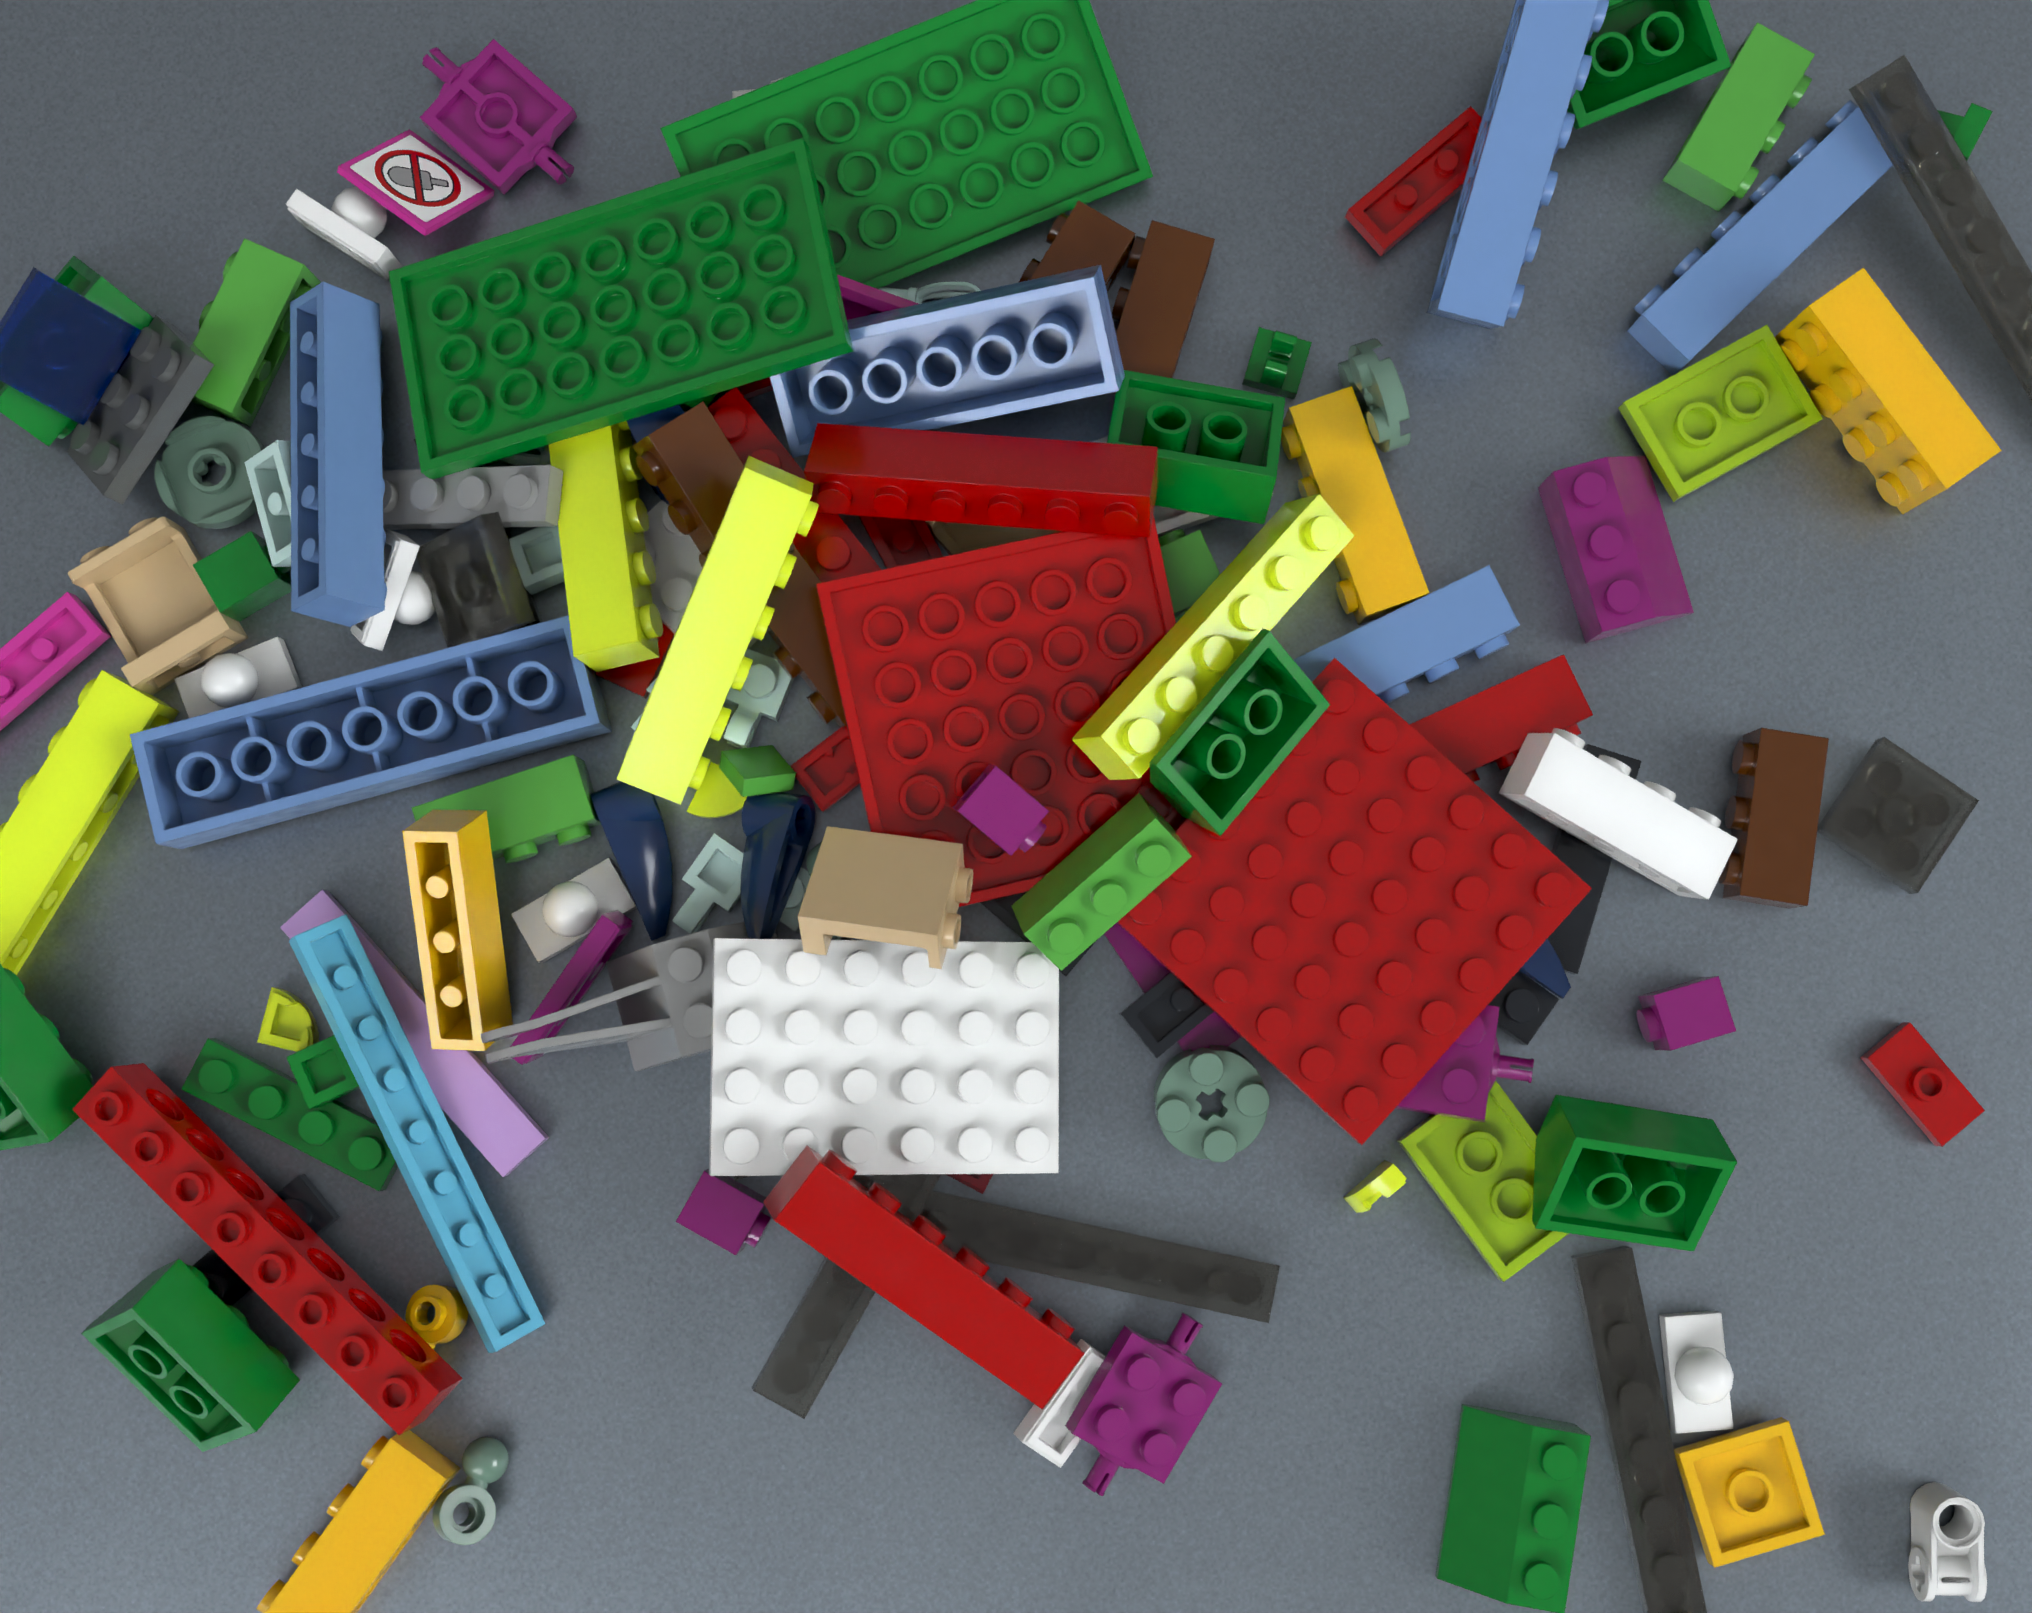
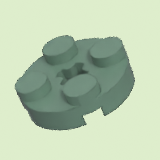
(1380, 388)
(186, 460)
(1219, 1133)

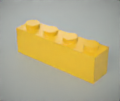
(1344, 468)
(457, 927)
(366, 1529)

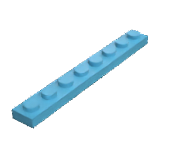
(417, 1133)

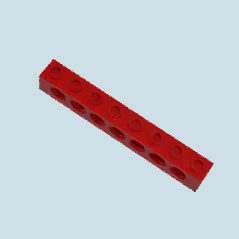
(268, 1245)

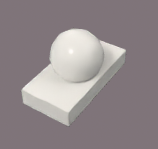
(348, 227)
(407, 593)
(239, 678)
(573, 909)
(1696, 1371)

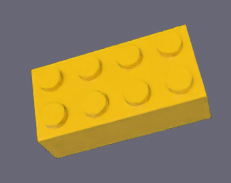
(1884, 393)

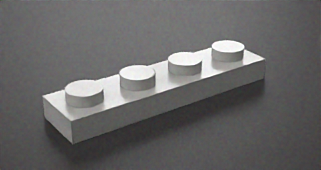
(519, 493)

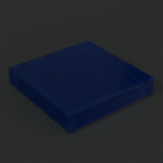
(61, 346)

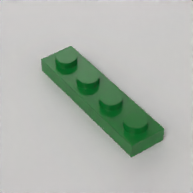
(277, 1107)

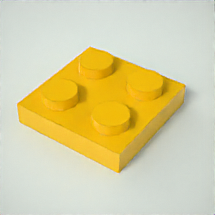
(1748, 1492)

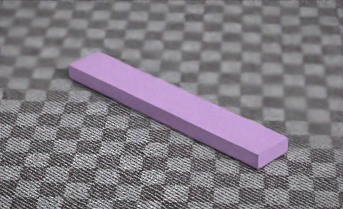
(457, 1077)

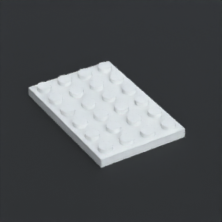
(884, 1058)

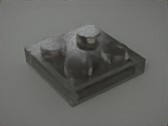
(474, 581)
(1897, 815)

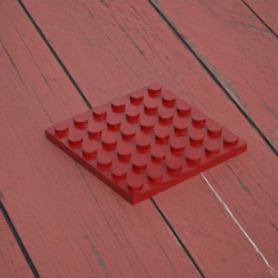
(1000, 667)
(1356, 908)

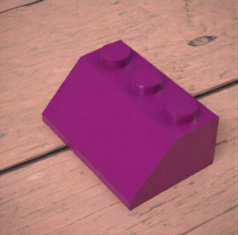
(1614, 546)

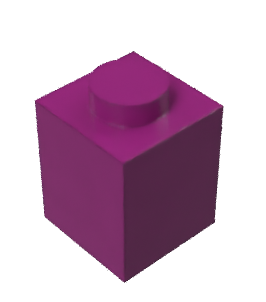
(1003, 811)
(1685, 1014)
(725, 1213)

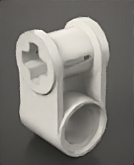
(1946, 1557)

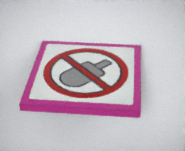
(416, 182)

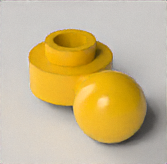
(449, 1314)

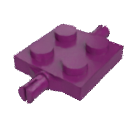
(498, 116)
(1466, 1073)
(1143, 1404)

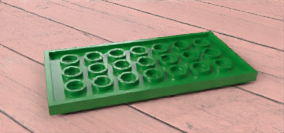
(941, 133)
(619, 310)

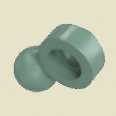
(483, 1463)

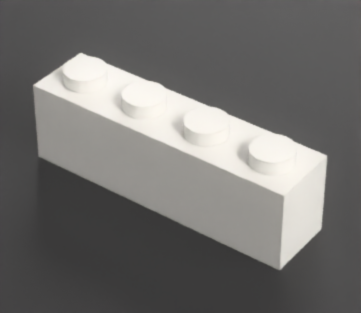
(1619, 814)

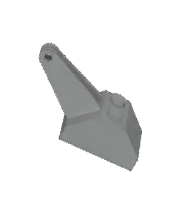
(660, 999)

